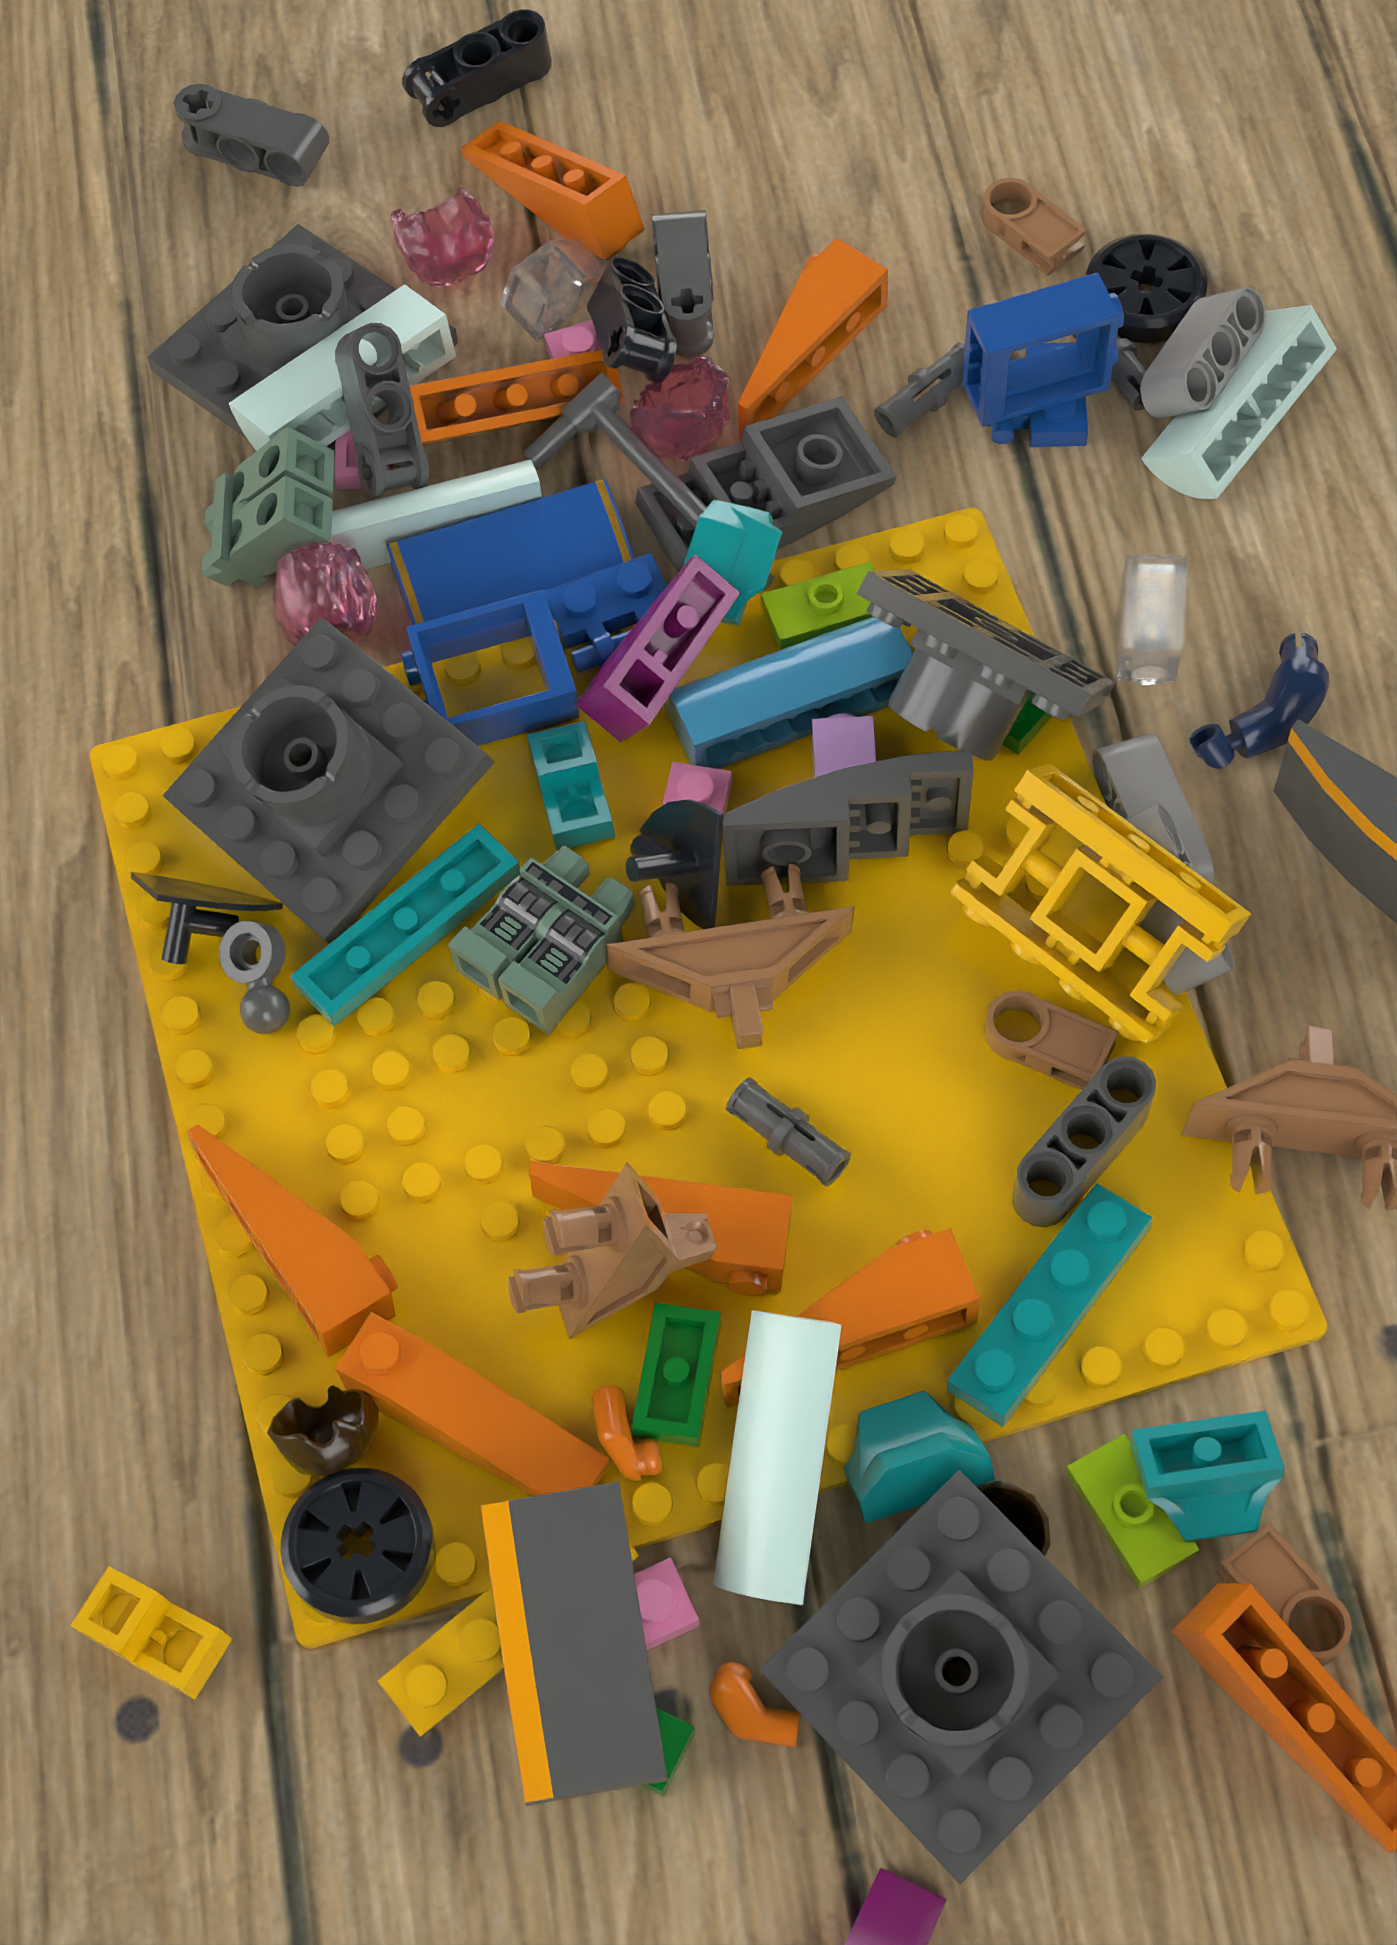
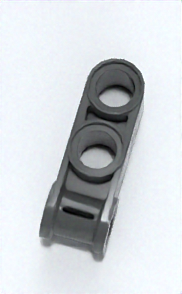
(250, 134)
(685, 278)
(375, 442)

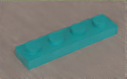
(406, 925)
(1049, 1305)

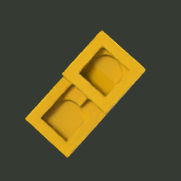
(151, 1632)

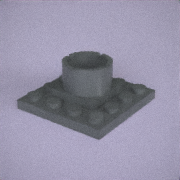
(265, 320)
(972, 666)
(328, 780)
(1040, 1690)

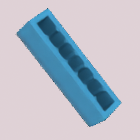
(780, 693)

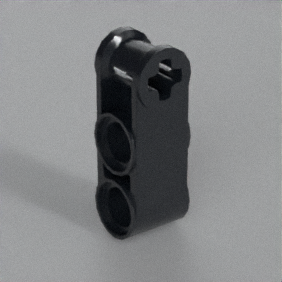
(480, 67)
(632, 321)

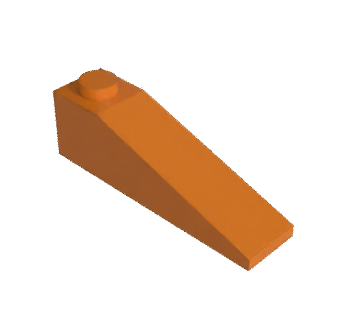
(559, 187)
(824, 313)
(504, 396)
(745, 1223)
(308, 1255)
(891, 1303)
(465, 1411)
(1295, 1703)

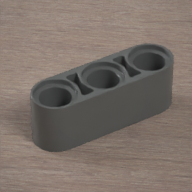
(1093, 1114)

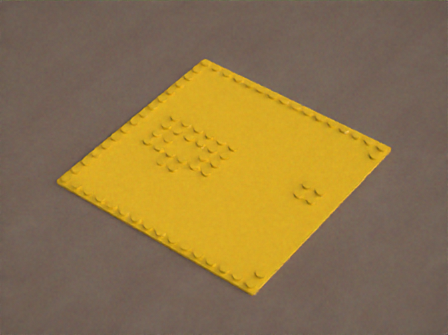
(437, 1097)

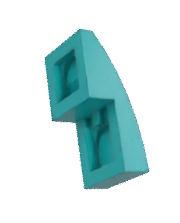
(570, 785)

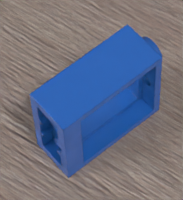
(1049, 378)
(487, 627)

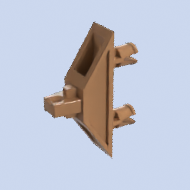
(733, 966)
(1305, 1108)
(613, 1254)

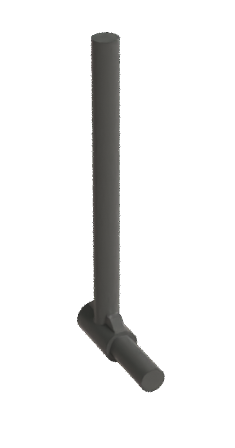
(597, 408)

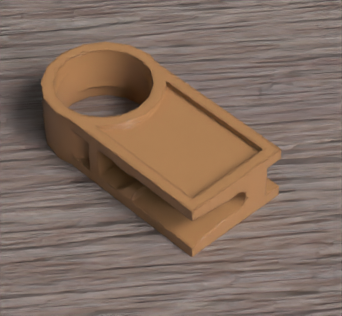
(1040, 233)
(1064, 1049)
(1284, 1582)

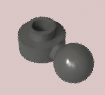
(263, 1006)

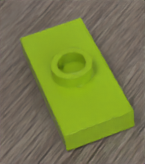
(816, 605)
(1131, 1523)

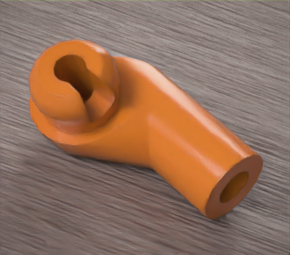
(616, 1436)
(744, 1711)

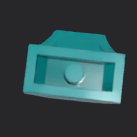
(739, 547)
(909, 1453)
(1210, 1472)

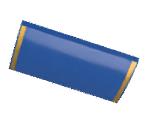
(509, 552)

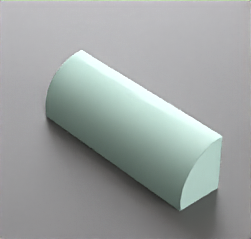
(309, 390)
(1209, 446)
(428, 508)
(777, 1457)

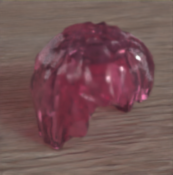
(445, 241)
(683, 410)
(324, 583)

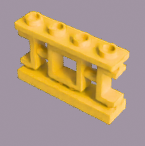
(1128, 866)

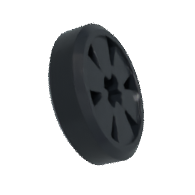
(1164, 264)
(360, 1587)

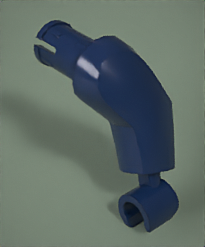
(1292, 695)

